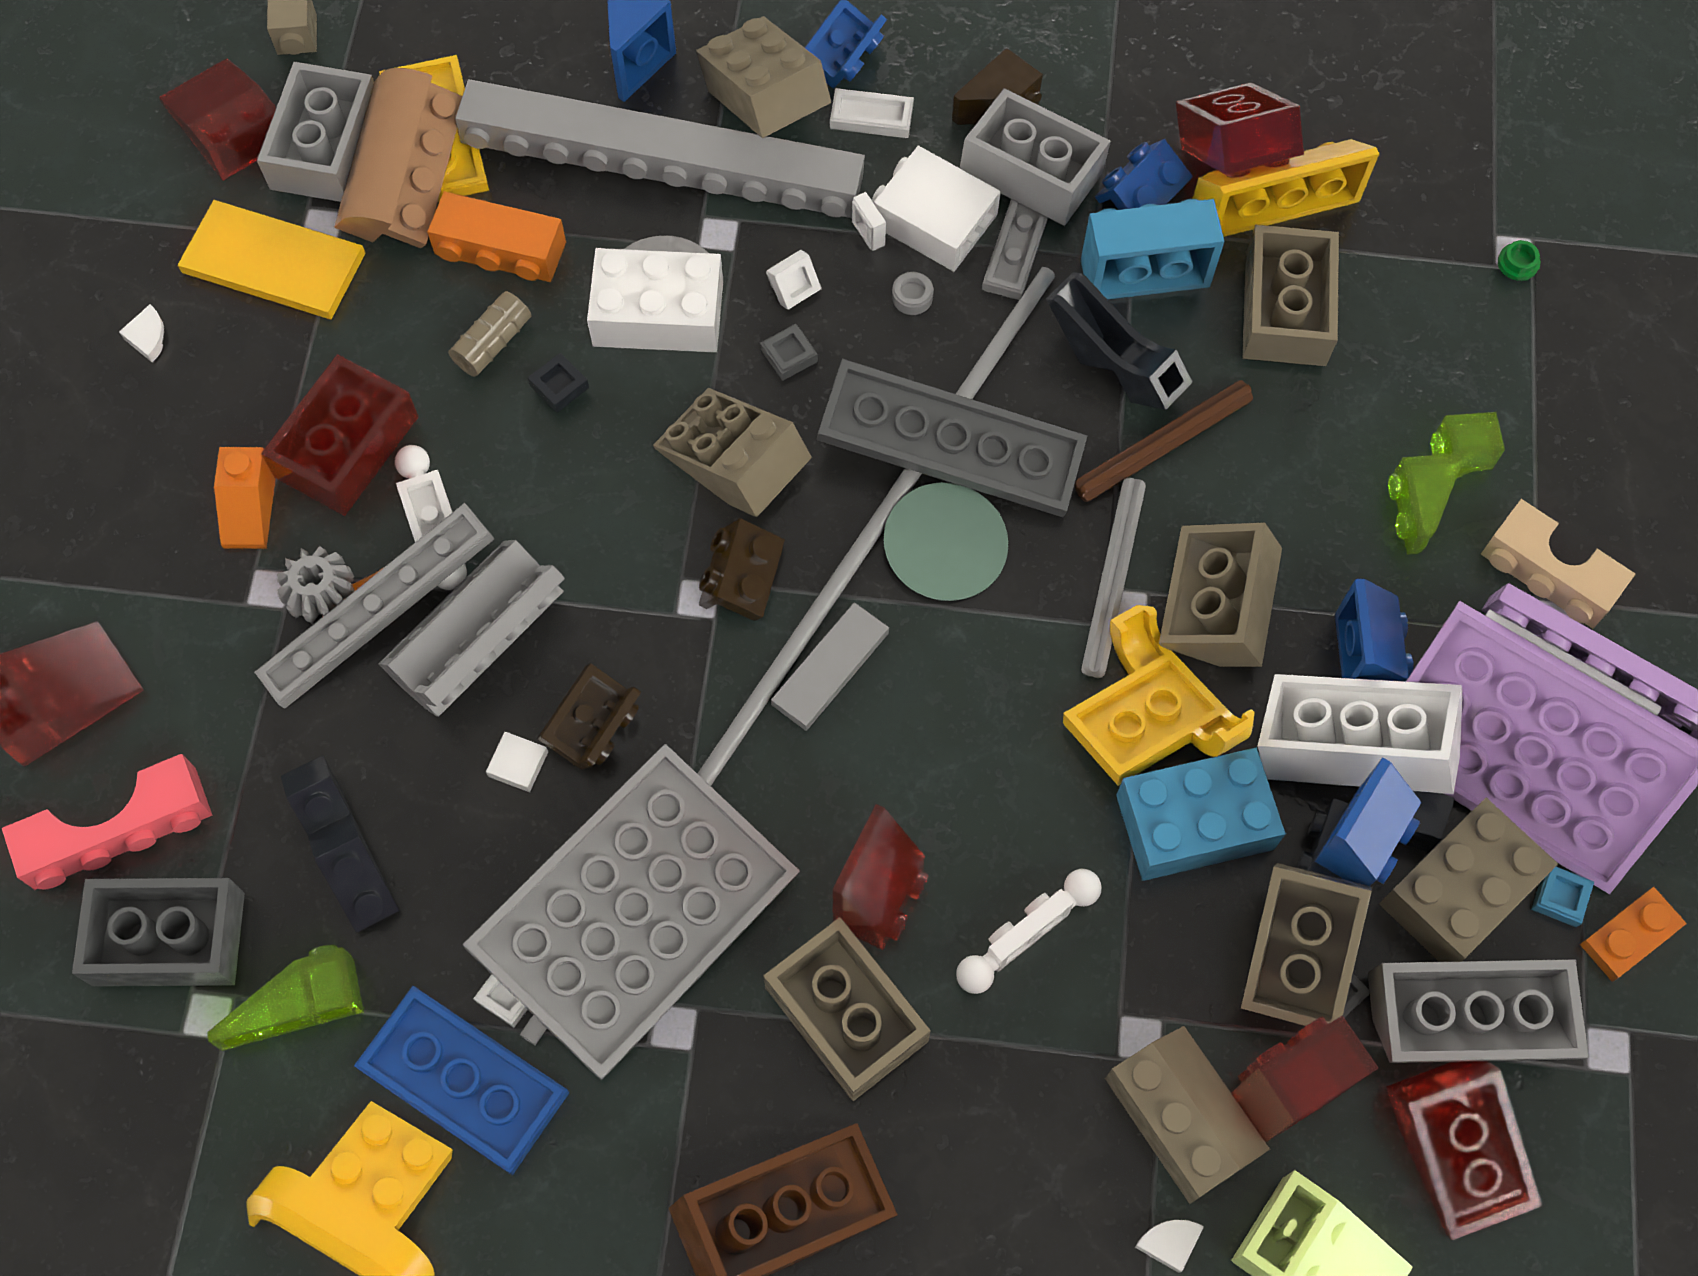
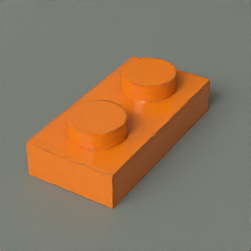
(1633, 934)

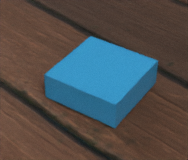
(1563, 896)

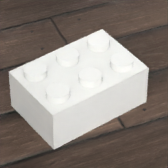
(655, 300)

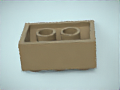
(1222, 593)
(1186, 1113)

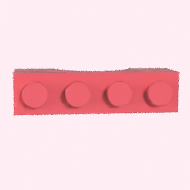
(164, 801)

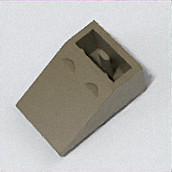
(735, 450)

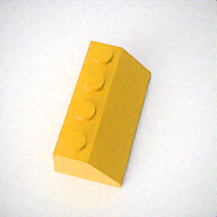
(1308, 184)

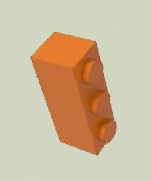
(497, 237)

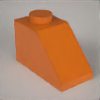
(243, 497)

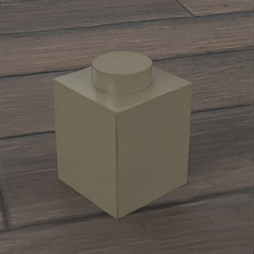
(292, 26)

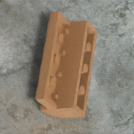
(399, 158)

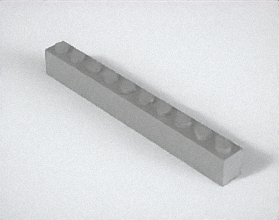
(659, 148)

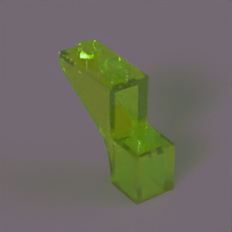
(1424, 482)

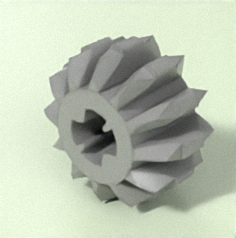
(314, 584)

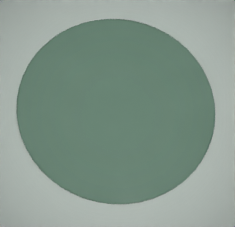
(945, 541)

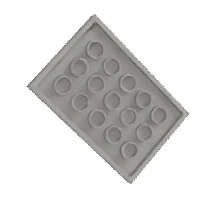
(631, 911)

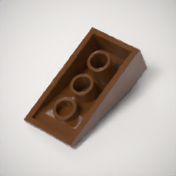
(783, 1208)

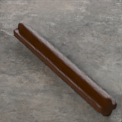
(1163, 440)

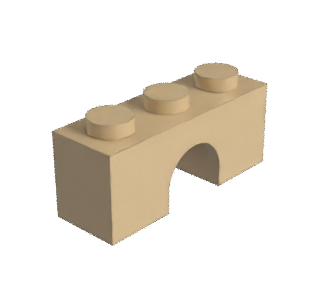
(1580, 590)

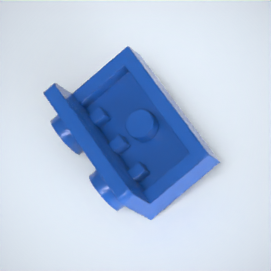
(843, 40)
(1149, 178)

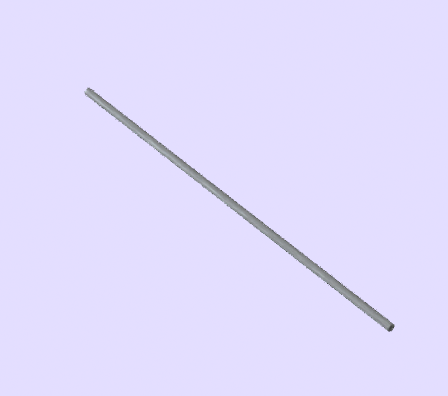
(794, 646)

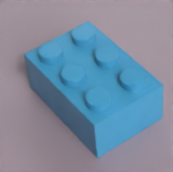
(1152, 248)
(1199, 814)

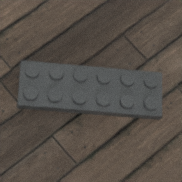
(952, 438)

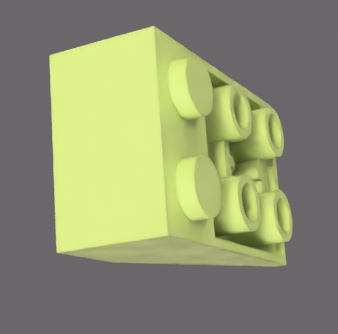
(1313, 1235)

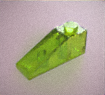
(297, 998)

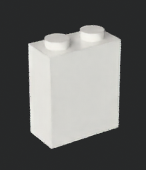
(936, 207)

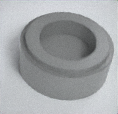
(912, 293)

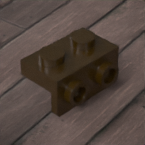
(741, 569)
(589, 718)

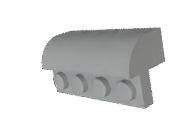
(472, 626)

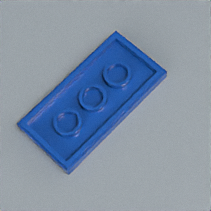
(462, 1080)

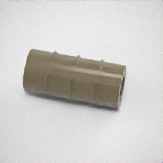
(490, 333)

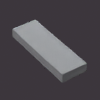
(1014, 251)
(830, 666)

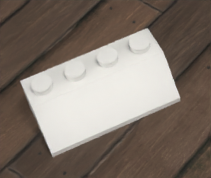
(1344, 726)

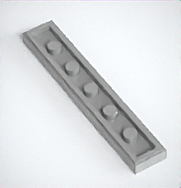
(374, 606)

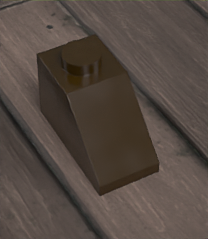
(1003, 72)

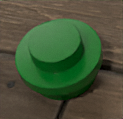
(1519, 260)

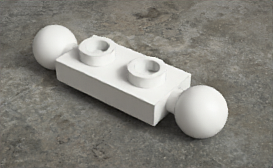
(424, 500)
(976, 972)

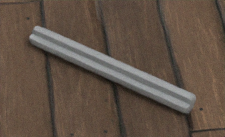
(1113, 577)

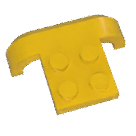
(1153, 707)
(359, 1196)

